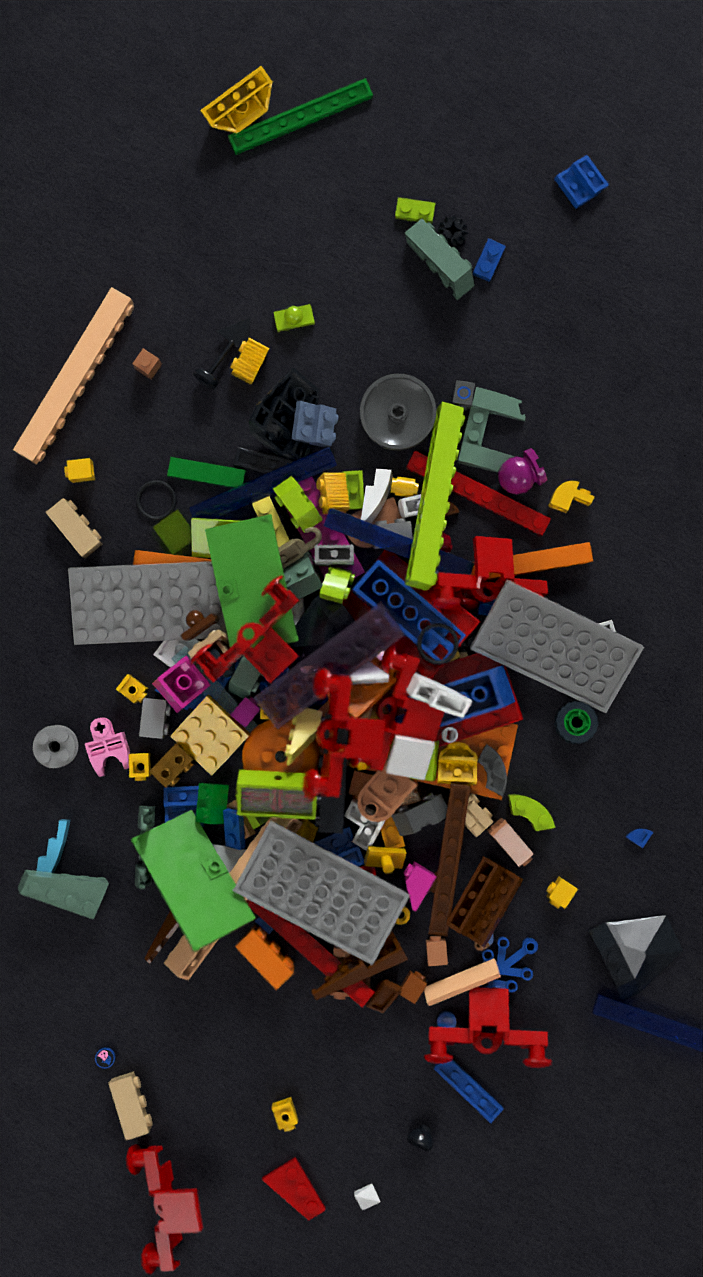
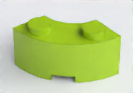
(336, 584)
(532, 810)

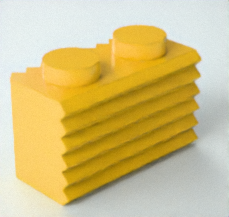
(249, 361)
(333, 492)

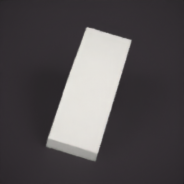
(376, 495)
(438, 695)

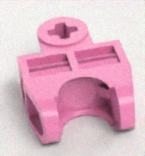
(105, 738)

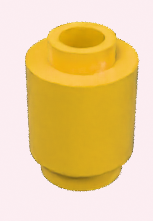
(404, 486)

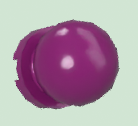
(520, 473)

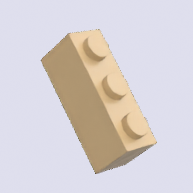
(75, 527)
(130, 1105)

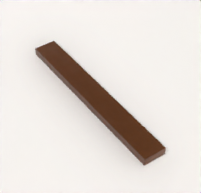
(449, 858)

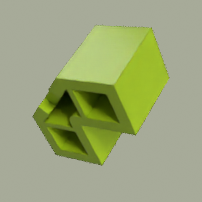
(297, 503)

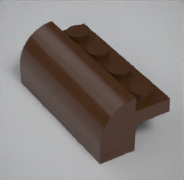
(484, 901)

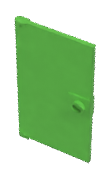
(244, 562)
(192, 880)

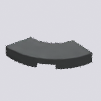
(494, 770)

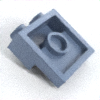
(314, 424)

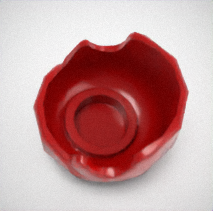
(467, 599)

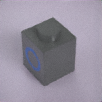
(463, 394)

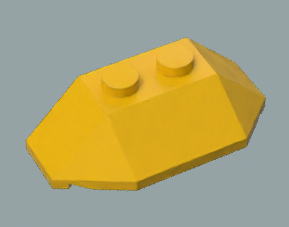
(240, 103)

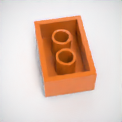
(266, 956)

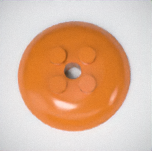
(266, 741)

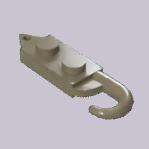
(296, 548)

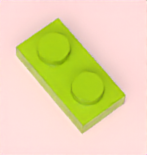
(414, 210)
(355, 489)

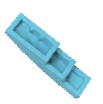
(55, 849)

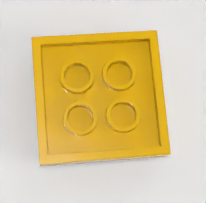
(210, 735)

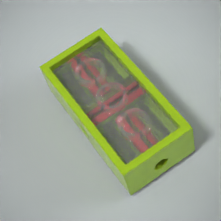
(273, 795)

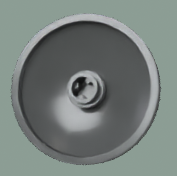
(398, 412)

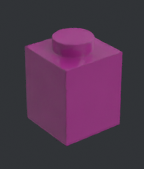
(246, 711)

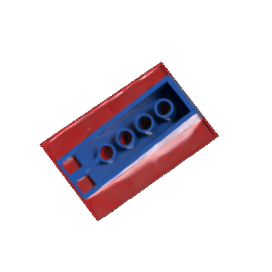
(411, 610)
(487, 687)

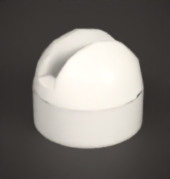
(452, 737)

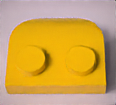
(457, 765)

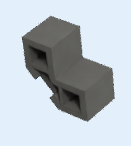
(428, 811)

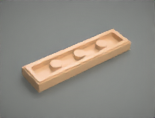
(461, 982)

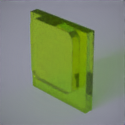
(174, 532)

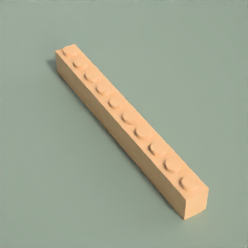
(74, 375)
(183, 959)

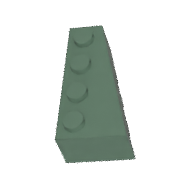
(441, 257)
(302, 576)
(244, 680)
(66, 891)

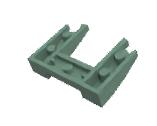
(483, 403)
(146, 822)

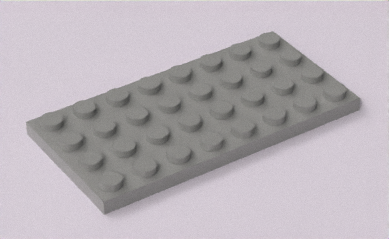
(141, 601)
(556, 646)
(321, 892)

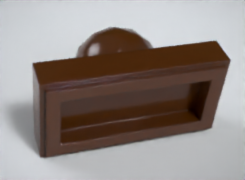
(198, 624)
(384, 995)

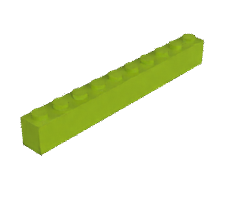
(434, 497)

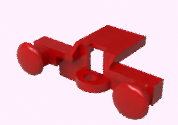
(490, 556)
(270, 655)
(420, 719)
(364, 740)
(488, 1008)
(176, 1207)

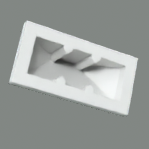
(369, 674)

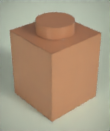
(147, 363)
(436, 951)

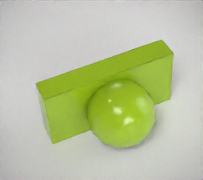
(294, 317)

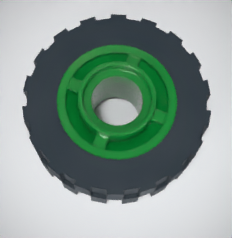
(564, 725)

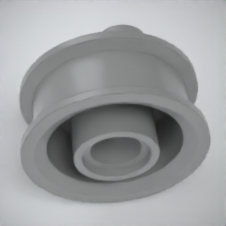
(43, 746)

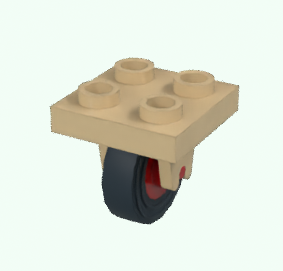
(220, 645)

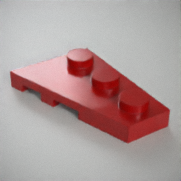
(295, 1188)

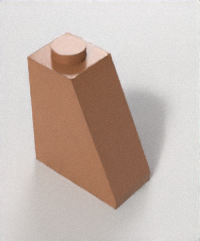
(510, 842)

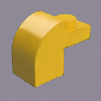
(566, 492)

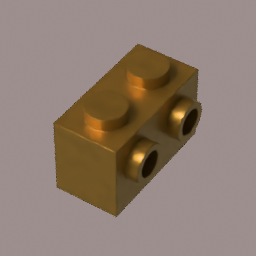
(172, 765)

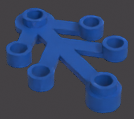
(505, 965)

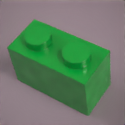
(211, 803)

